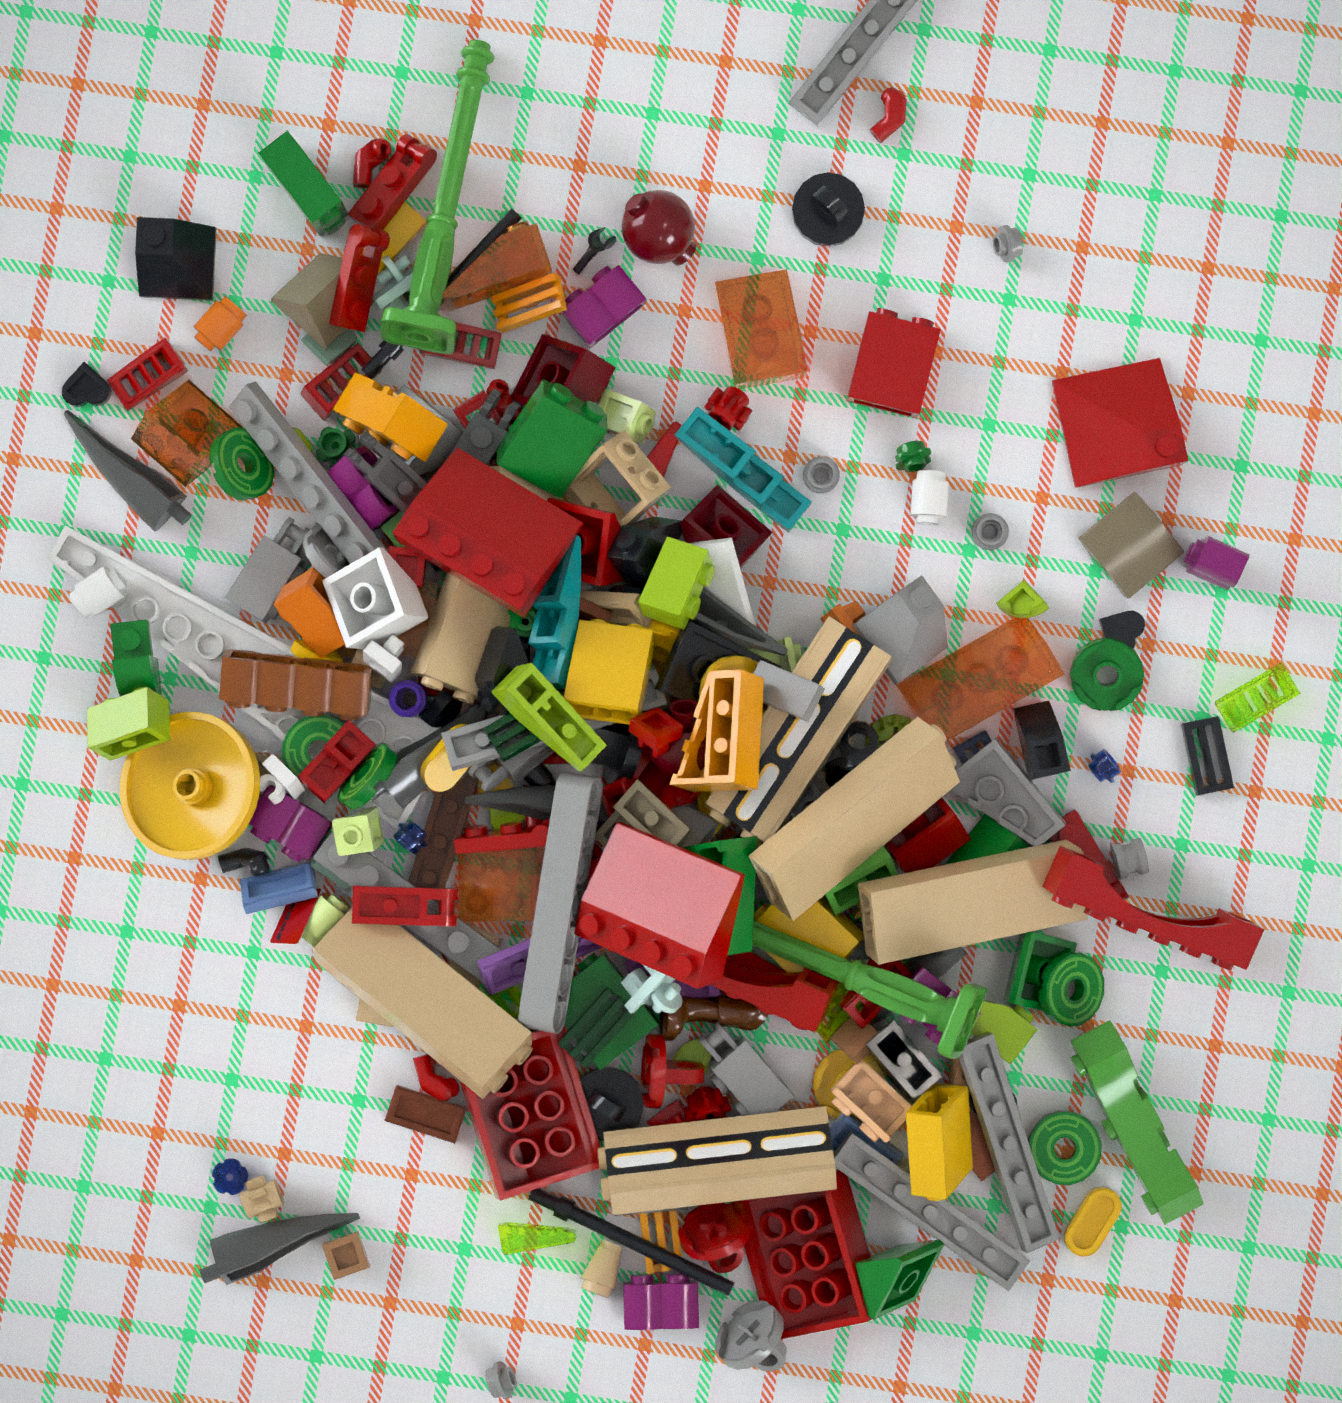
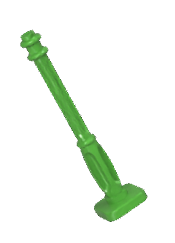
(420, 323)
(885, 988)

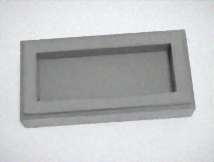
(788, 691)

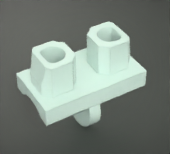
(391, 294)
(654, 990)

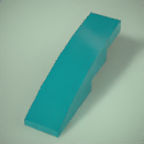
(742, 469)
(557, 618)

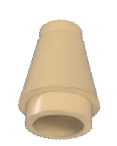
(602, 1270)

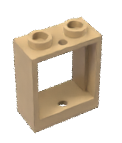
(633, 466)

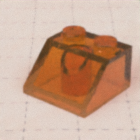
(181, 431)

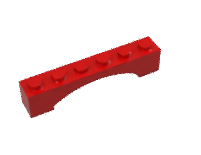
(1223, 936)
(795, 996)

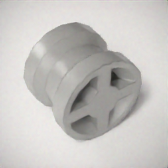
(1129, 858)

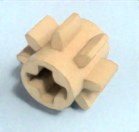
(261, 1198)

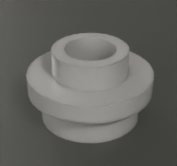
(1008, 243)
(821, 463)
(995, 521)
(501, 1380)

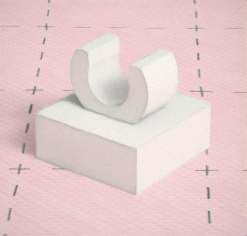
(385, 658)
(280, 777)

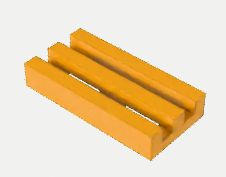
(527, 289)
(650, 1267)

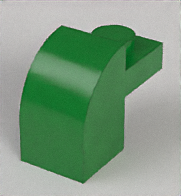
(134, 657)

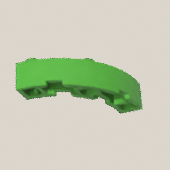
(1134, 1123)

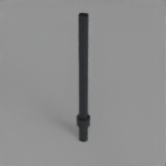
(391, 351)
(565, 1209)

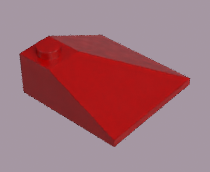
(1119, 422)

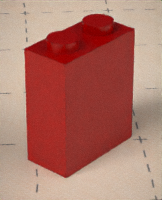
(893, 363)

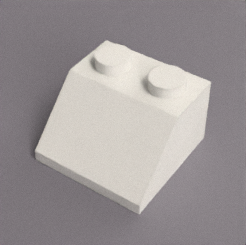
(374, 600)

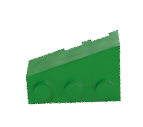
(735, 855)

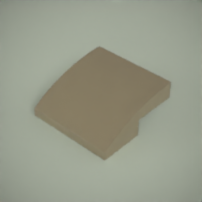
(1131, 545)
(646, 812)

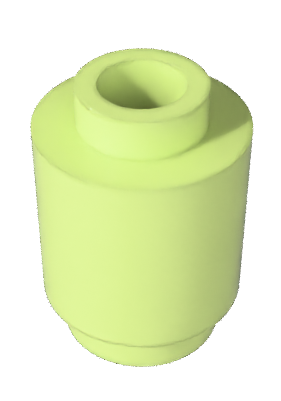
(323, 918)

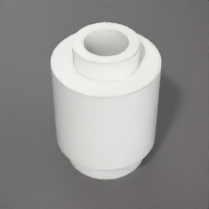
(929, 497)
(98, 591)

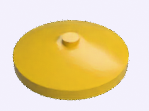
(191, 791)

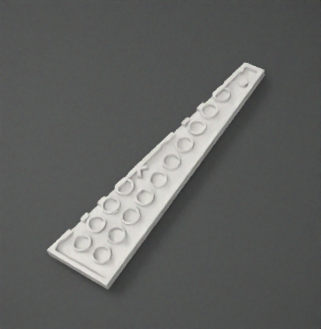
(202, 633)

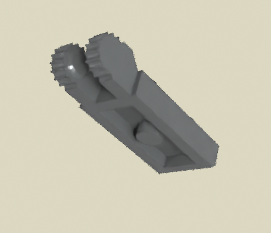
(483, 436)
(388, 474)

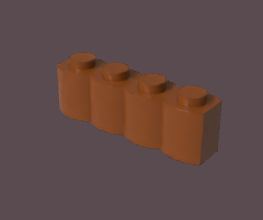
(295, 683)

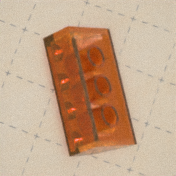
(981, 678)

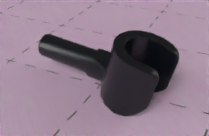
(595, 246)

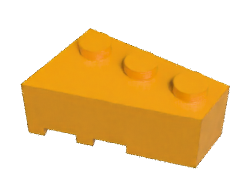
(389, 418)
(731, 721)

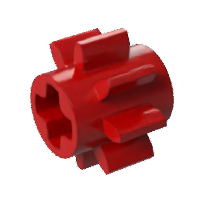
(729, 407)
(706, 1104)

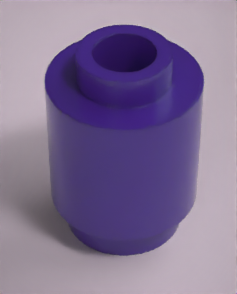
(397, 695)

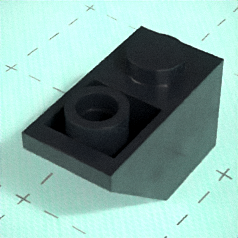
(1041, 740)

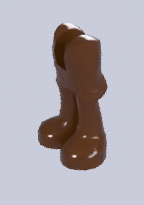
(725, 1011)

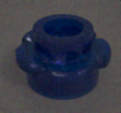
(1104, 766)
(411, 837)
(233, 1167)

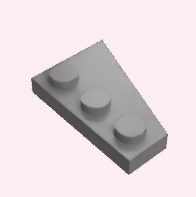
(1006, 793)

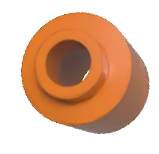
(219, 324)

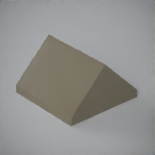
(310, 298)

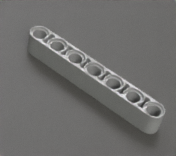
(558, 902)

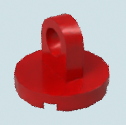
(658, 1071)
(716, 1233)

